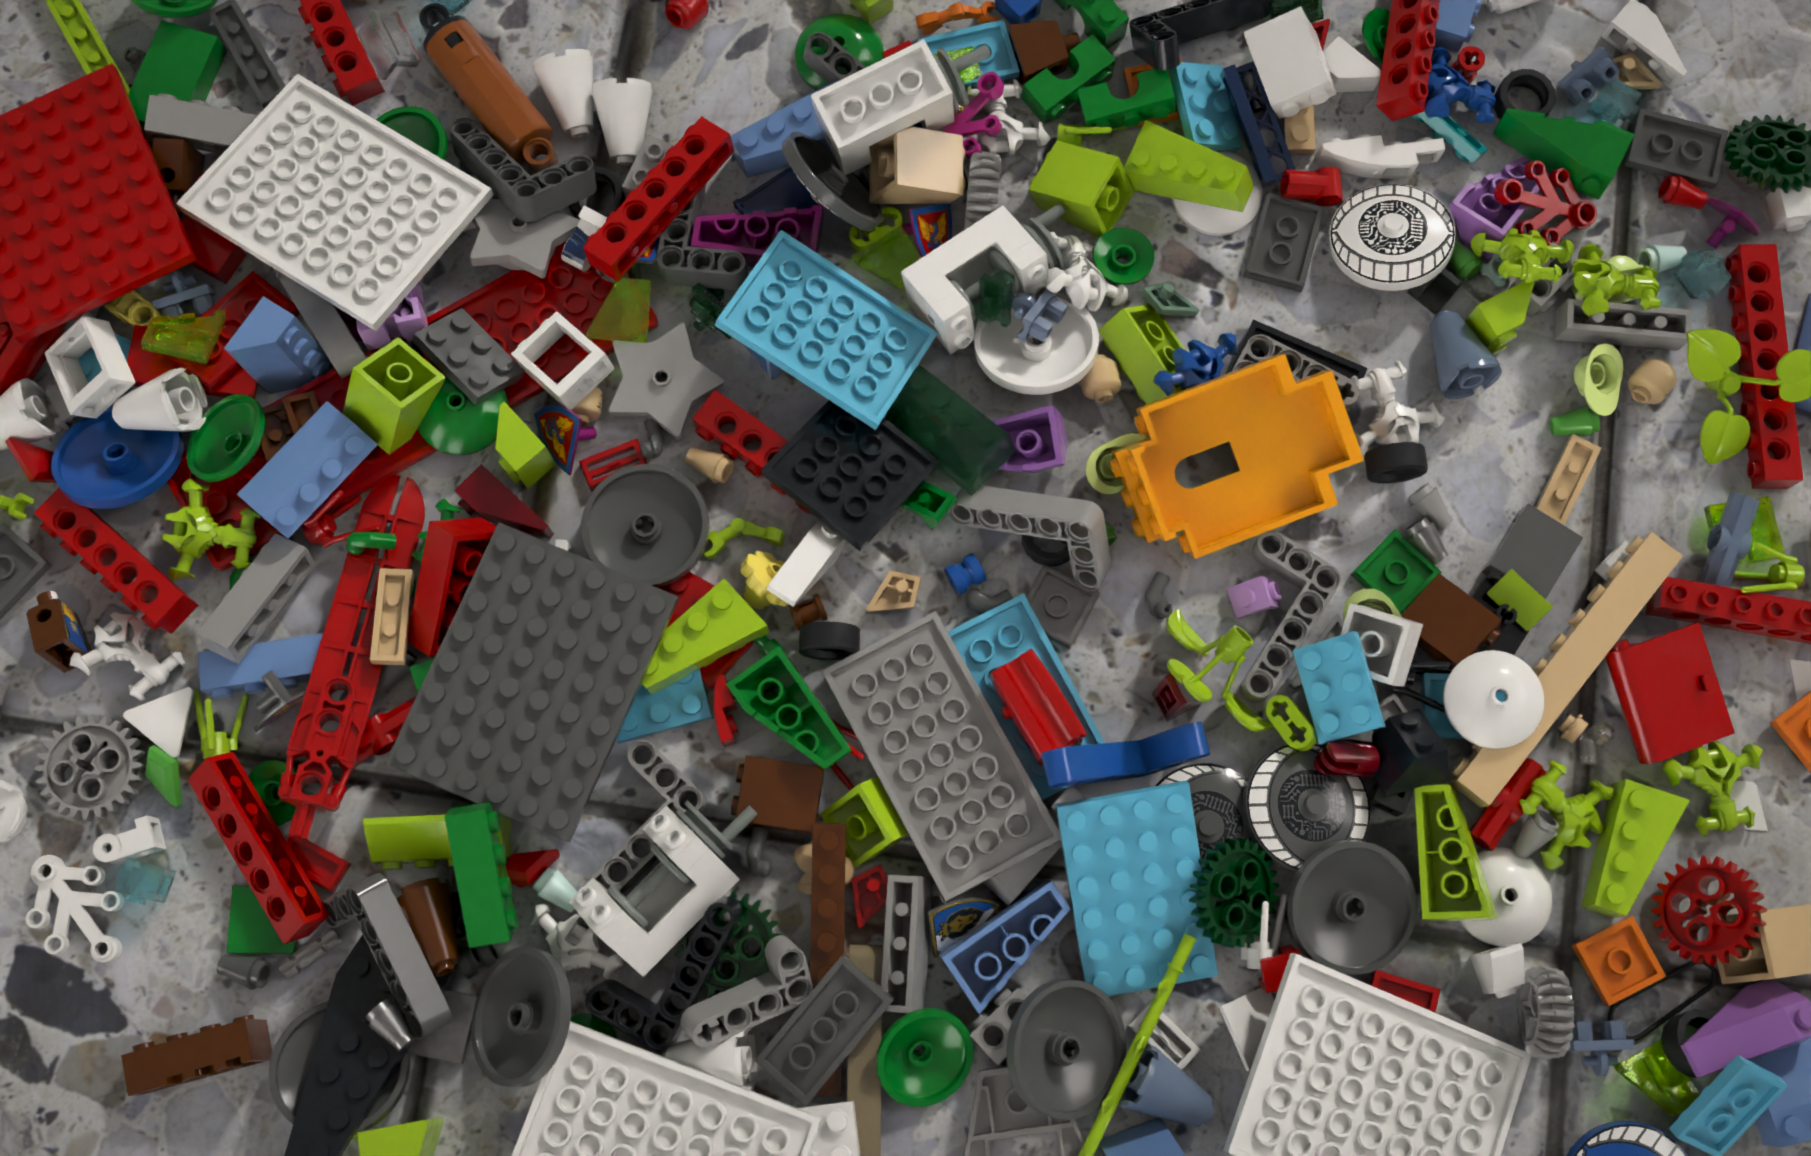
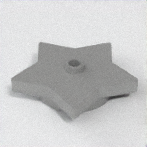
(518, 243)
(664, 401)

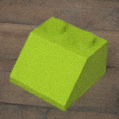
(1501, 316)
(521, 451)
(869, 821)

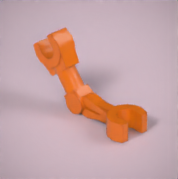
(933, 21)

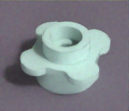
(1490, 271)

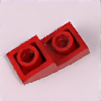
(724, 703)

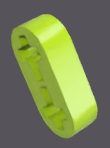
(879, 231)
(1285, 727)

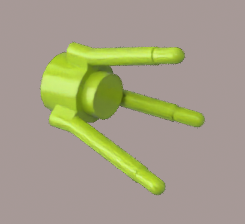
(1073, 133)
(1784, 574)
(214, 742)

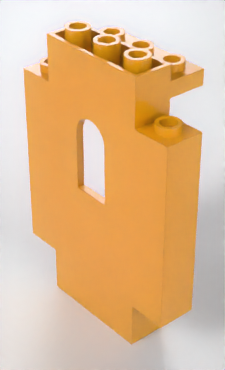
(1283, 442)

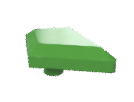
(164, 775)

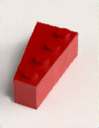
(446, 569)

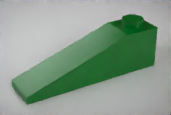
(1584, 149)

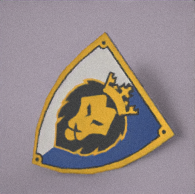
(956, 919)

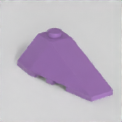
(1479, 212)
(1036, 438)
(1751, 1025)

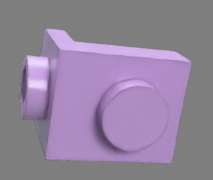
(1254, 596)

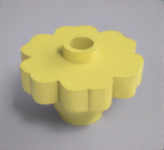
(760, 571)

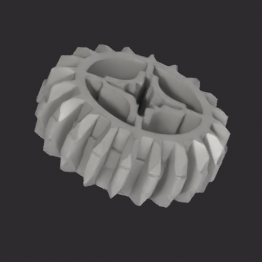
(982, 186)
(1545, 1012)

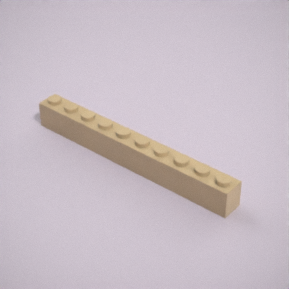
(1574, 659)

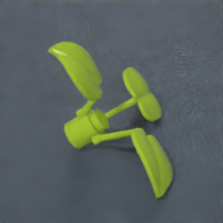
(1709, 361)
(1229, 649)

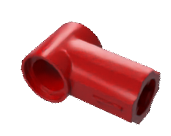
(1322, 185)

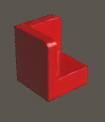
(1274, 967)

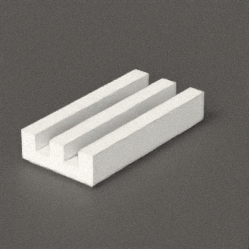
(1185, 1058)

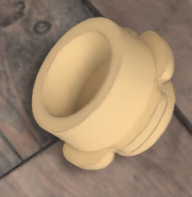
(1572, 727)

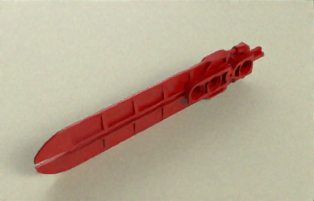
(327, 677)

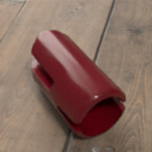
(1348, 759)

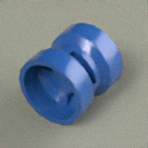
(965, 574)

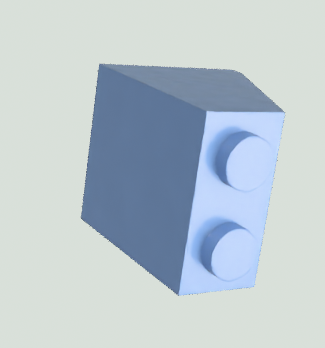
(1142, 1140)

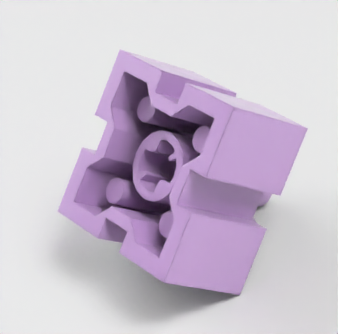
(402, 322)

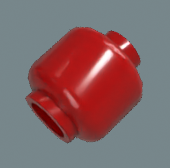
(686, 13)

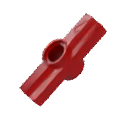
(382, 732)
(1505, 808)

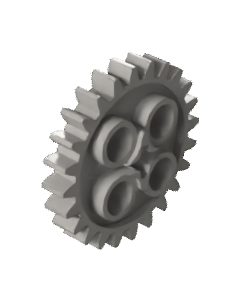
(67, 753)

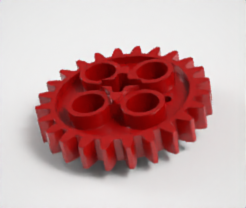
(1722, 937)

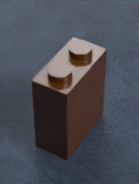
(1452, 622)
(780, 792)

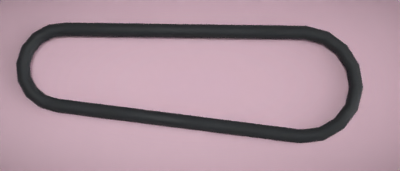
(1676, 1010)

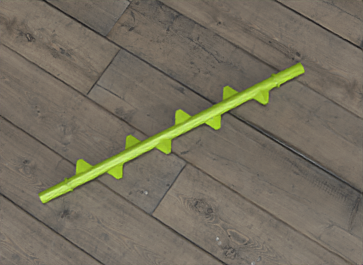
(1138, 1045)

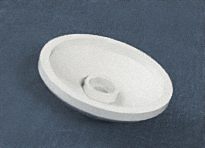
(1217, 220)
(1476, 711)
(1532, 901)

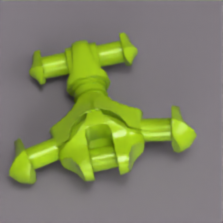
(1525, 255)
(1602, 281)
(196, 531)
(1715, 773)
(1573, 814)

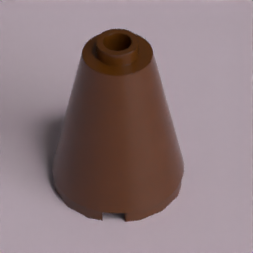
(431, 917)

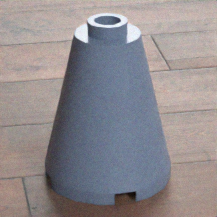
(1461, 357)
(1166, 1091)

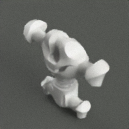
(1012, 130)
(1082, 279)
(1393, 421)
(125, 640)
(573, 943)

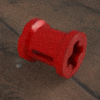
(1465, 62)

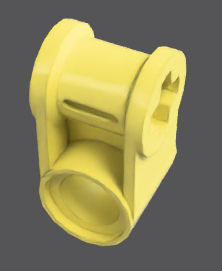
(132, 309)

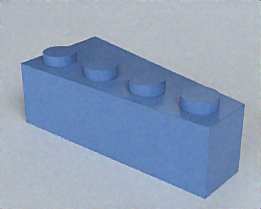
(760, 144)
(1002, 944)

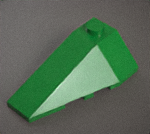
(784, 703)

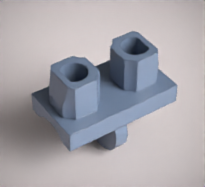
(1588, 76)
(199, 296)
(1034, 313)
(1612, 1039)

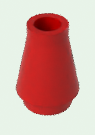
(1680, 192)

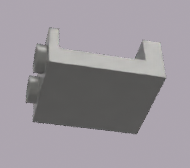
(1534, 549)

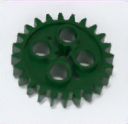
(1771, 153)
(1232, 892)
(746, 966)

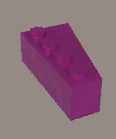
(756, 231)

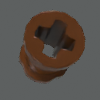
(808, 611)

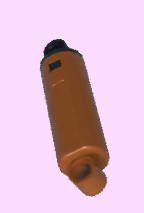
(487, 87)

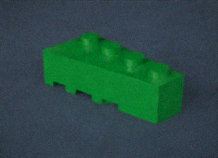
(481, 874)

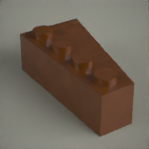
(197, 1055)

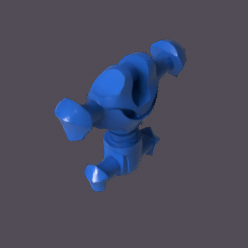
(1449, 86)
(1197, 365)

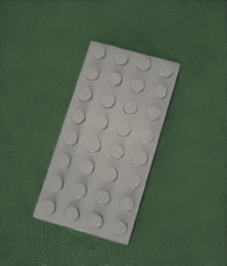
(941, 756)

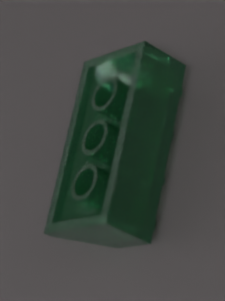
(950, 430)

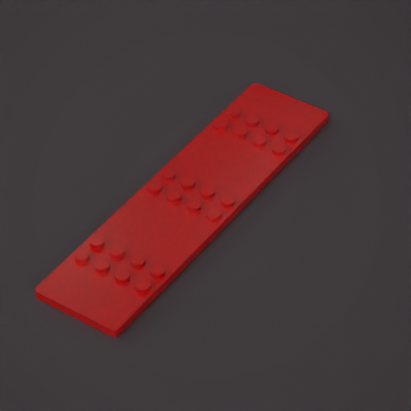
(507, 310)

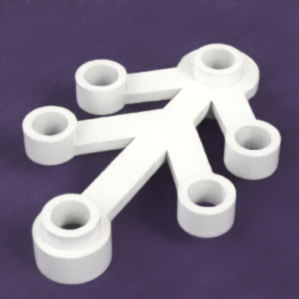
(72, 904)

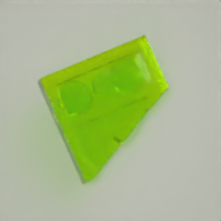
(888, 257)
(624, 313)
(184, 335)
(1658, 1079)

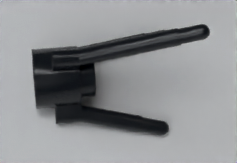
(1421, 667)

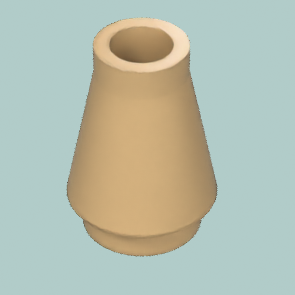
(711, 464)

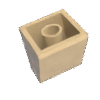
(917, 168)
(1780, 951)

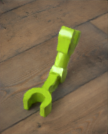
(17, 505)
(738, 527)

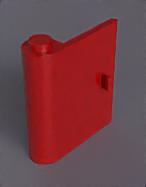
(1669, 693)

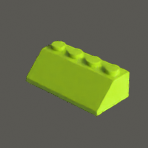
(1143, 347)
(417, 840)

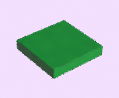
(1396, 571)
(251, 929)

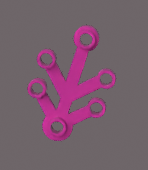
(990, 88)

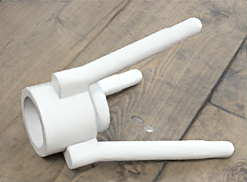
(1263, 948)

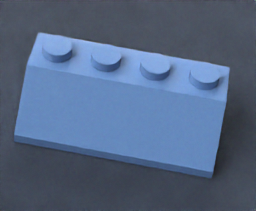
(277, 349)
(307, 469)

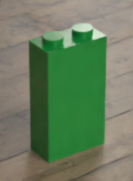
(177, 64)

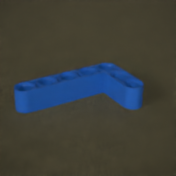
(1125, 759)

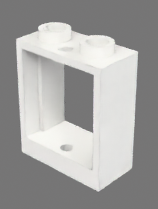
(580, 379)
(111, 383)

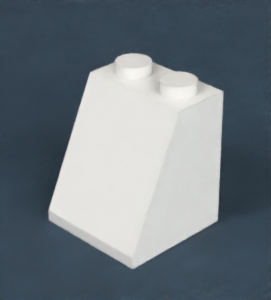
(1290, 63)

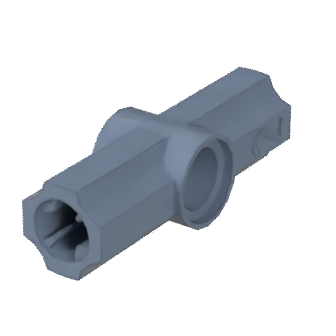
(1729, 540)

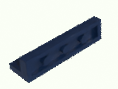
(1249, 124)

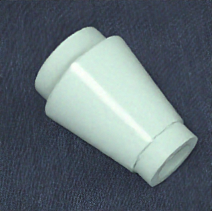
(1661, 257)
(555, 889)

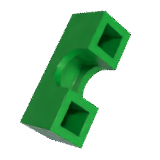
(1100, 18)
(1051, 96)
(1152, 100)

